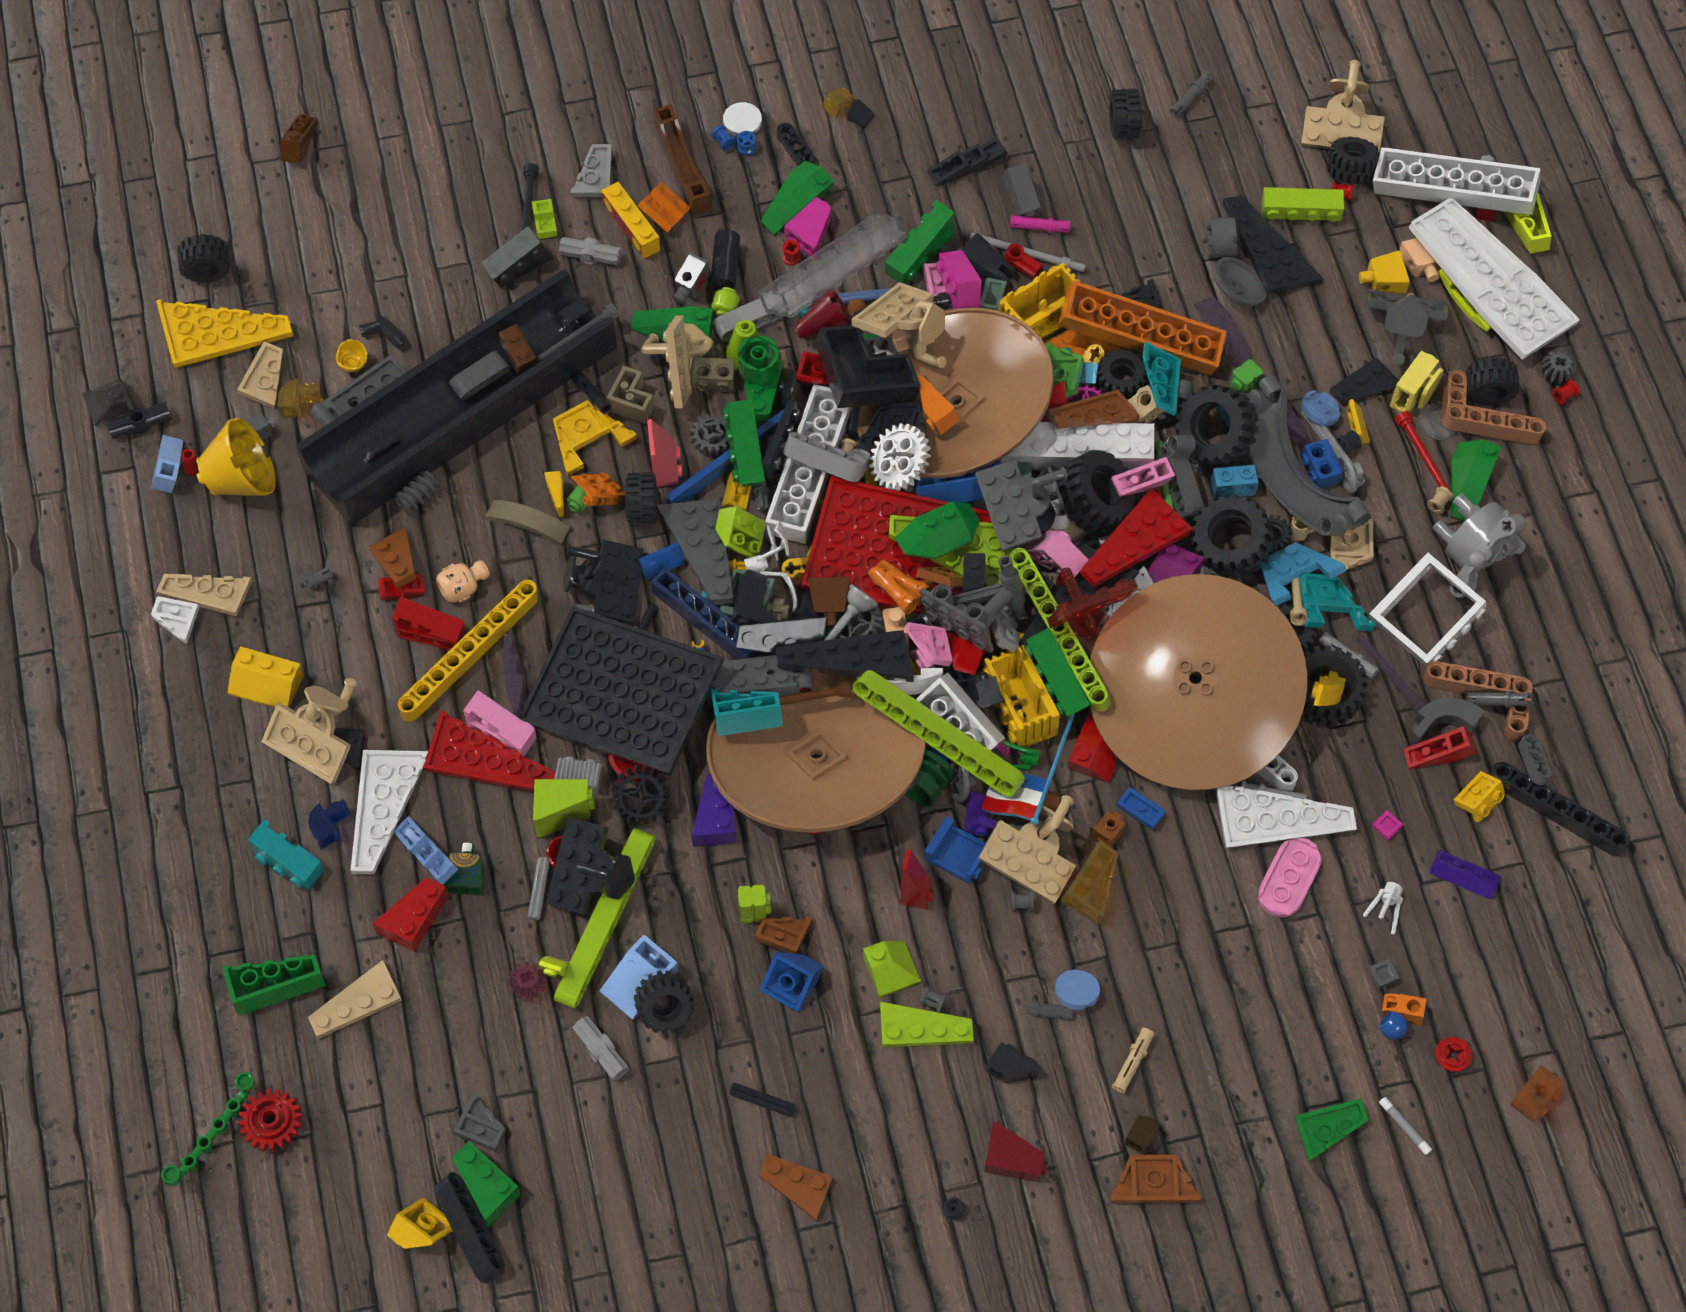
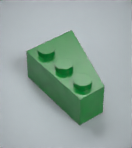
(764, 396)
(485, 1182)

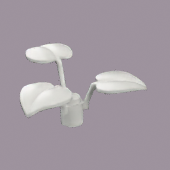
(759, 562)

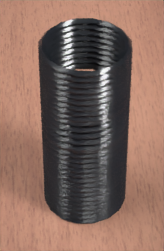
(725, 259)

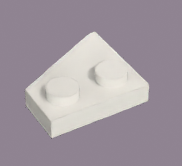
(175, 616)

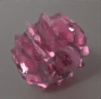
(530, 987)

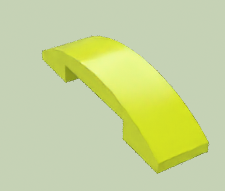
(1462, 302)

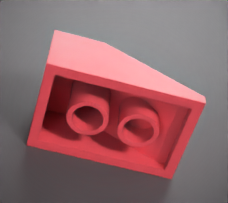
(663, 456)

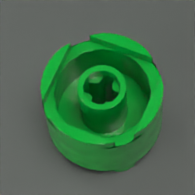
(758, 359)

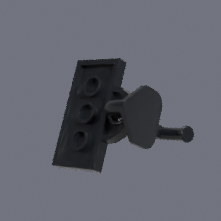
(608, 577)
(583, 869)

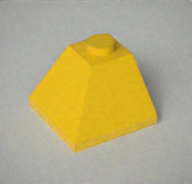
(419, 1225)

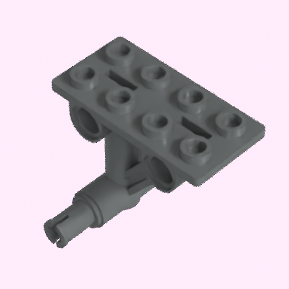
(967, 617)

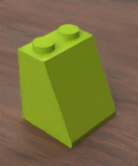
(557, 801)

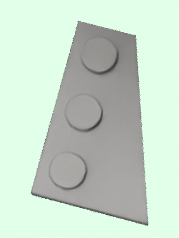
(595, 172)

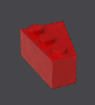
(412, 915)

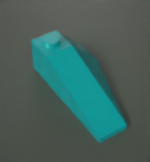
(1163, 376)

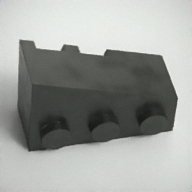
(517, 257)

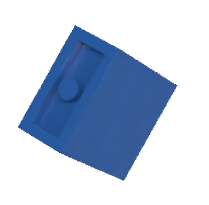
(955, 852)

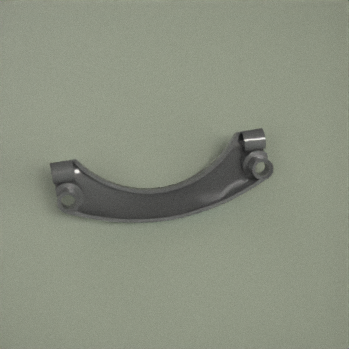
(1285, 477)

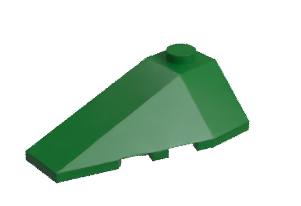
(658, 320)

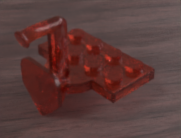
(1085, 610)

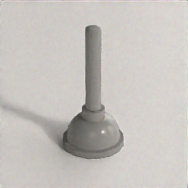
(858, 602)

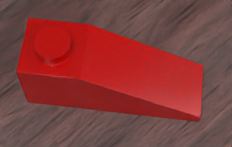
(1441, 749)

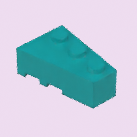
(746, 712)

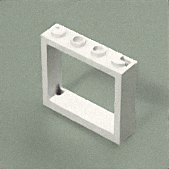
(1401, 590)

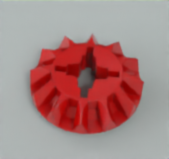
(1455, 1045)

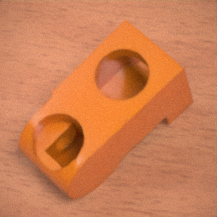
(1410, 1006)

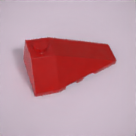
(964, 653)
(1091, 753)
(915, 883)

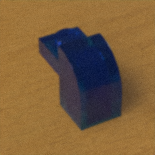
(322, 821)

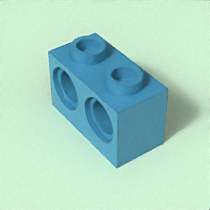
(1234, 480)

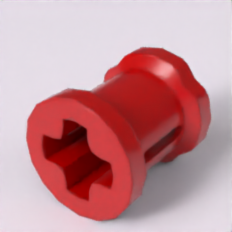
(1347, 189)
(791, 252)
(1565, 392)

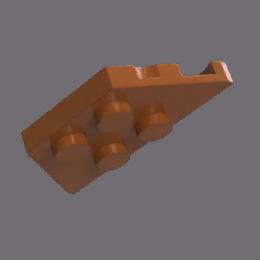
(1154, 1181)

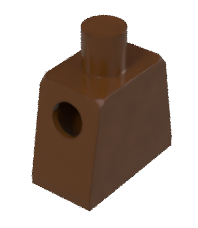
(829, 596)

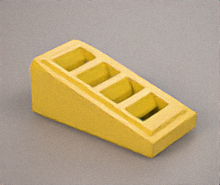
(555, 486)

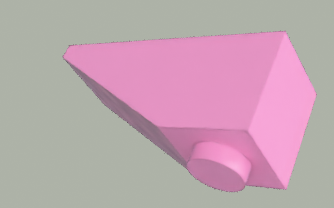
(1143, 477)

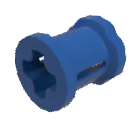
(723, 137)

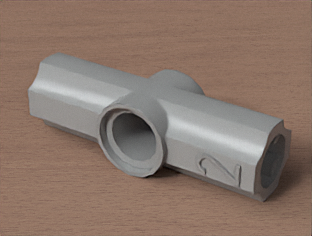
(590, 251)
(600, 1048)

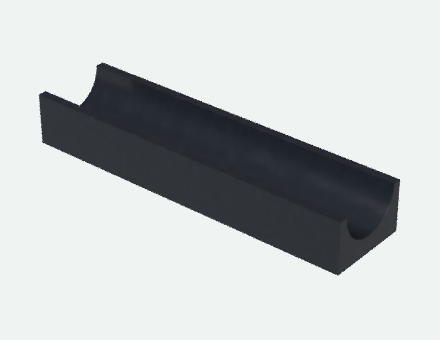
(431, 415)

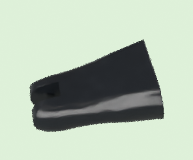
(987, 260)

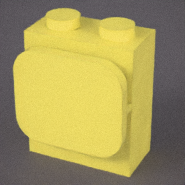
(1417, 383)

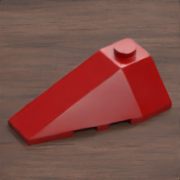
(811, 370)

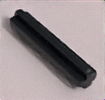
(762, 1099)

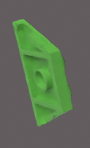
(1066, 368)

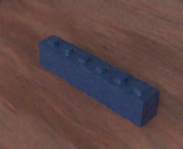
(699, 612)

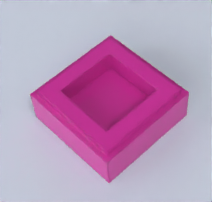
(1387, 825)

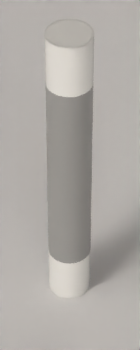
(1405, 1125)

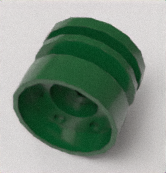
(930, 780)

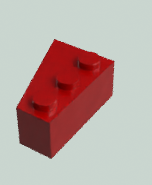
(426, 625)

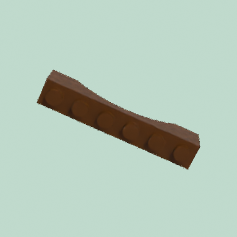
(679, 156)

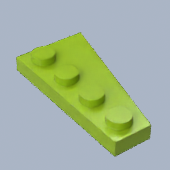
(917, 1027)

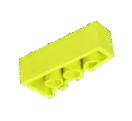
(1532, 228)

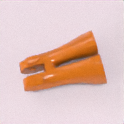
(899, 586)

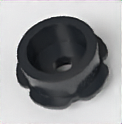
(953, 1202)

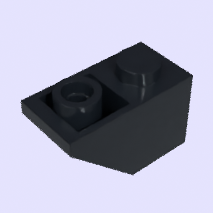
(1010, 1066)

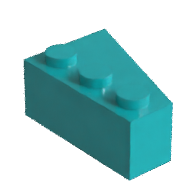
(284, 857)

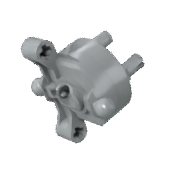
(1482, 539)

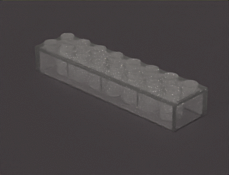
(832, 265)

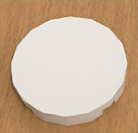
(742, 118)

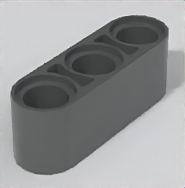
(479, 375)

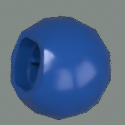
(1393, 1025)

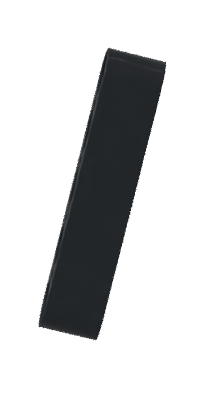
(469, 1227)

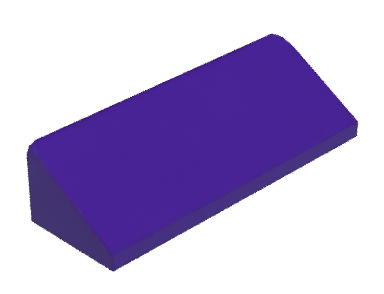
(1465, 874)

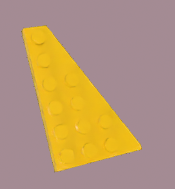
(205, 333)

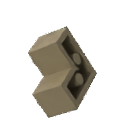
(628, 398)

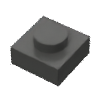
(1383, 973)

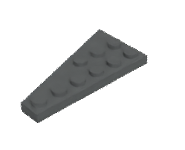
(695, 533)

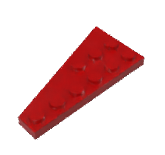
(1140, 535)
(475, 756)

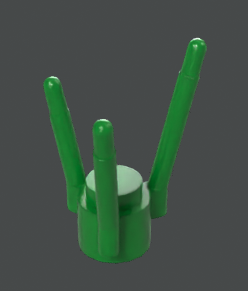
(1028, 755)

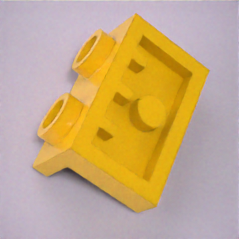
(1480, 795)

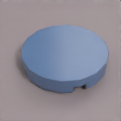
(1320, 408)
(1077, 989)

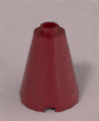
(826, 312)

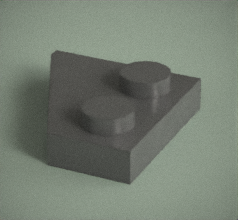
(479, 1125)

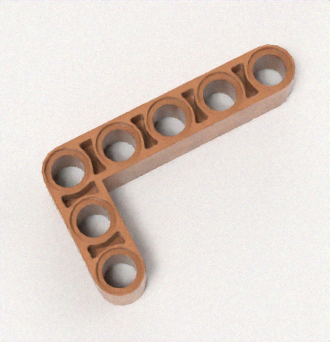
(1482, 421)
(1488, 681)

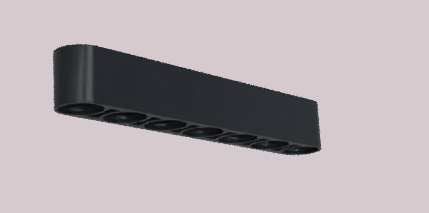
(1563, 818)

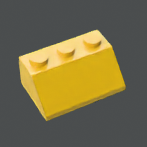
(264, 678)

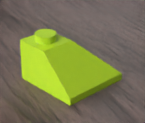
(890, 967)

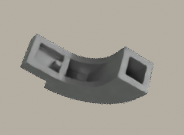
(1445, 711)

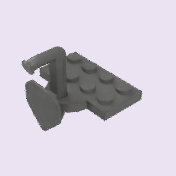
(1405, 315)
(1018, 501)

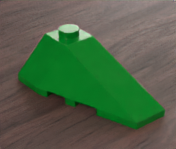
(796, 193)
(1471, 471)

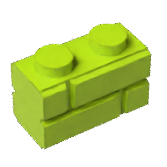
(753, 903)

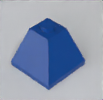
(791, 979)

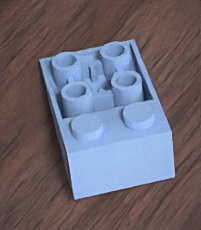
(638, 962)

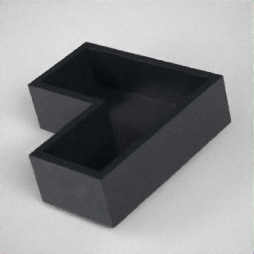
(863, 379)

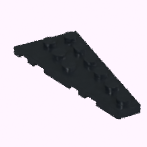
(1272, 257)

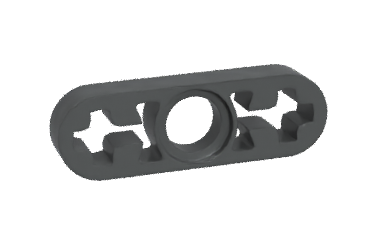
(1543, 775)

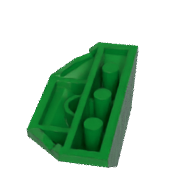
(939, 531)

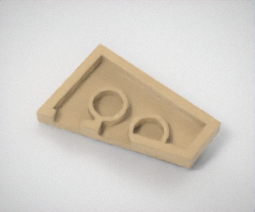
(263, 376)

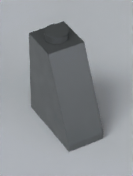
(1020, 190)

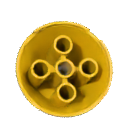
(236, 462)

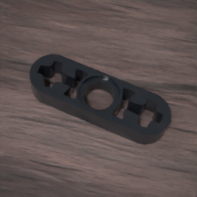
(794, 137)

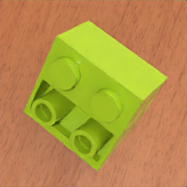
(740, 531)

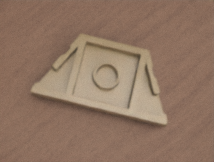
(1353, 546)

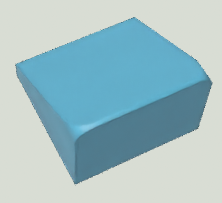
(1089, 373)

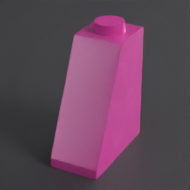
(809, 226)

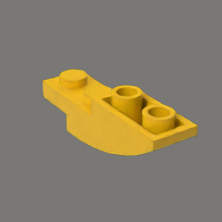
(1328, 690)

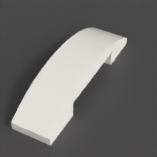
(921, 682)

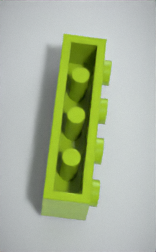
(1302, 204)

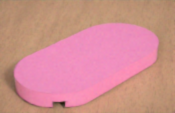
(1289, 877)

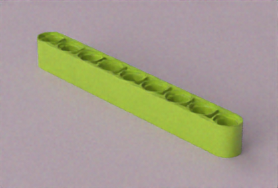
(1063, 637)
(938, 733)
(601, 927)

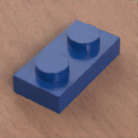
(655, 562)
(1141, 808)

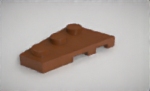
(395, 557)
(798, 1183)

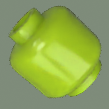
(725, 301)

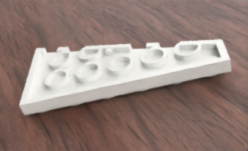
(383, 793)
(1267, 817)

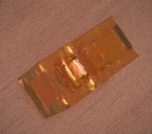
(1531, 1105)

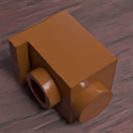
(1108, 834)

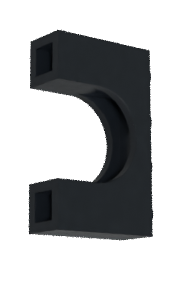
(750, 606)

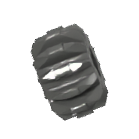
(1558, 367)

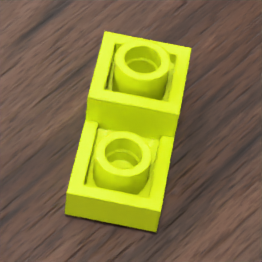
(553, 966)

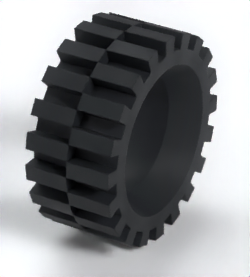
(1355, 686)

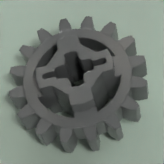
(711, 433)

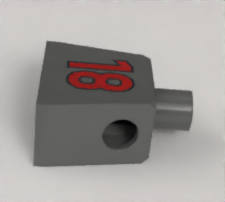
(692, 278)

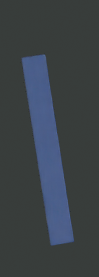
(716, 468)

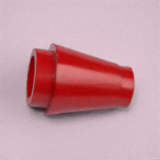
(189, 462)

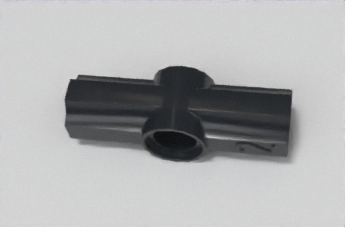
(148, 417)

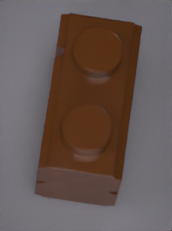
(517, 349)

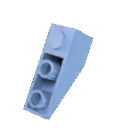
(167, 464)

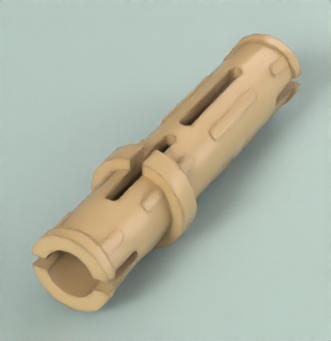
(1141, 1044)

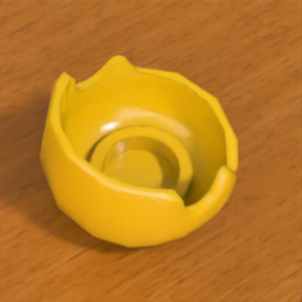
(351, 356)

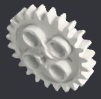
(906, 457)

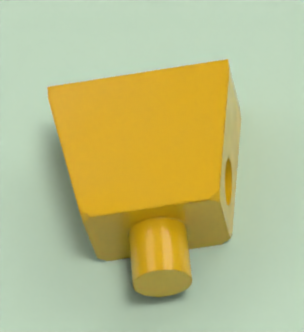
(1386, 274)

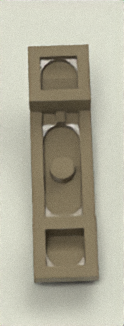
(529, 519)

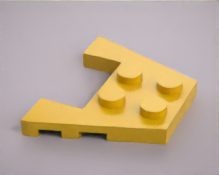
(582, 426)

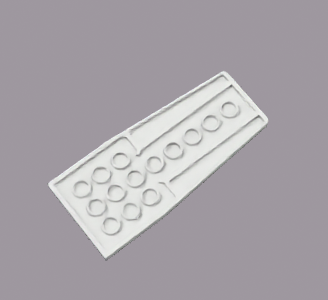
(1493, 279)

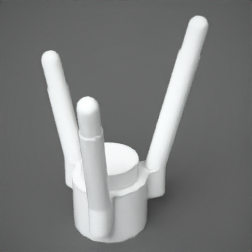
(1390, 895)

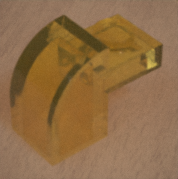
(294, 394)

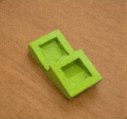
(544, 219)

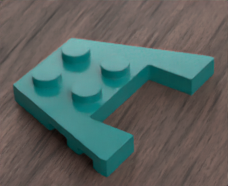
(1330, 595)

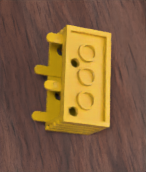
(1040, 301)
(1019, 678)

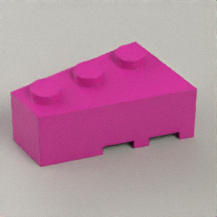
(959, 279)

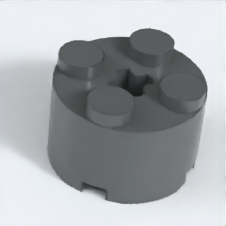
(1221, 237)

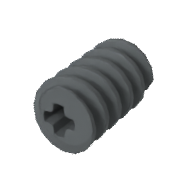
(415, 491)

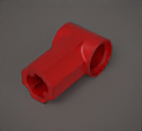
(1023, 261)

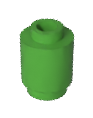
(575, 500)

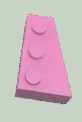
(1056, 551)
(499, 723)

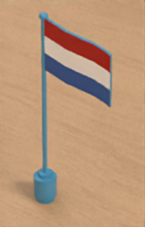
(1030, 796)

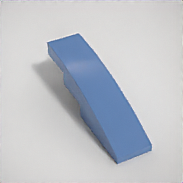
(425, 850)

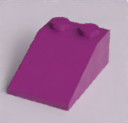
(1175, 562)

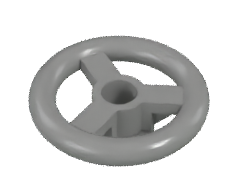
(1351, 473)

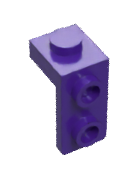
(976, 818)

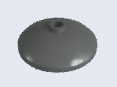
(1239, 281)

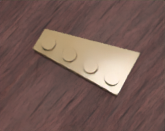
(359, 1000)

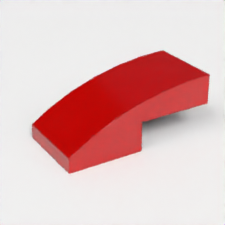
(389, 591)

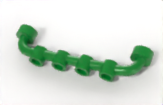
(171, 1174)

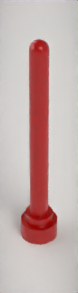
(1405, 421)

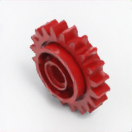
(270, 1106)

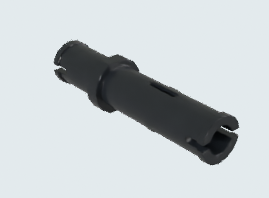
(595, 396)

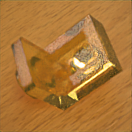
(836, 100)

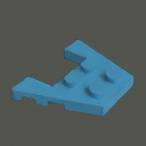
(1291, 564)

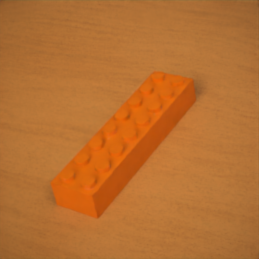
(1134, 323)

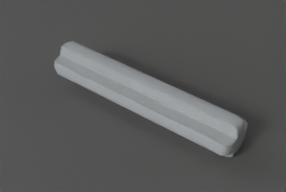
(538, 888)

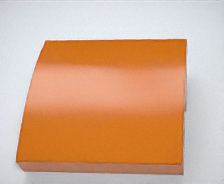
(664, 207)

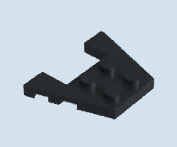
(890, 415)

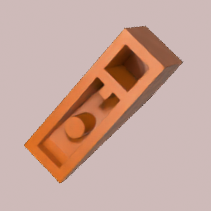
(937, 409)

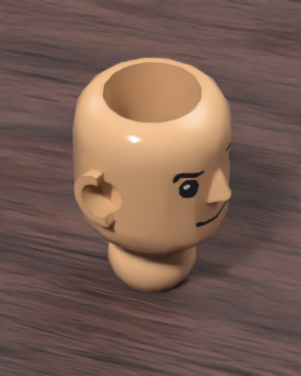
(459, 581)

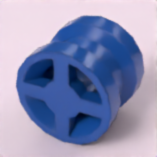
(743, 139)

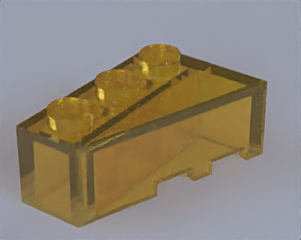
(1092, 884)

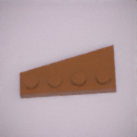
(1096, 410)

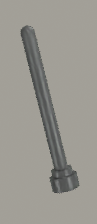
(609, 310)

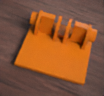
(599, 489)

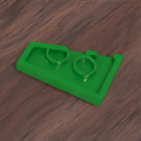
(1329, 1125)

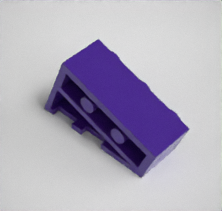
(714, 818)

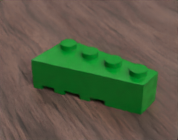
(921, 244)
(744, 443)
(1057, 673)
(271, 981)

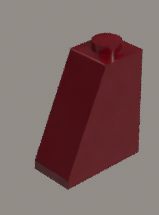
(1013, 1156)

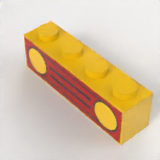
(630, 220)

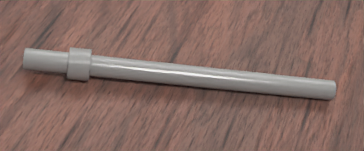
(1037, 254)

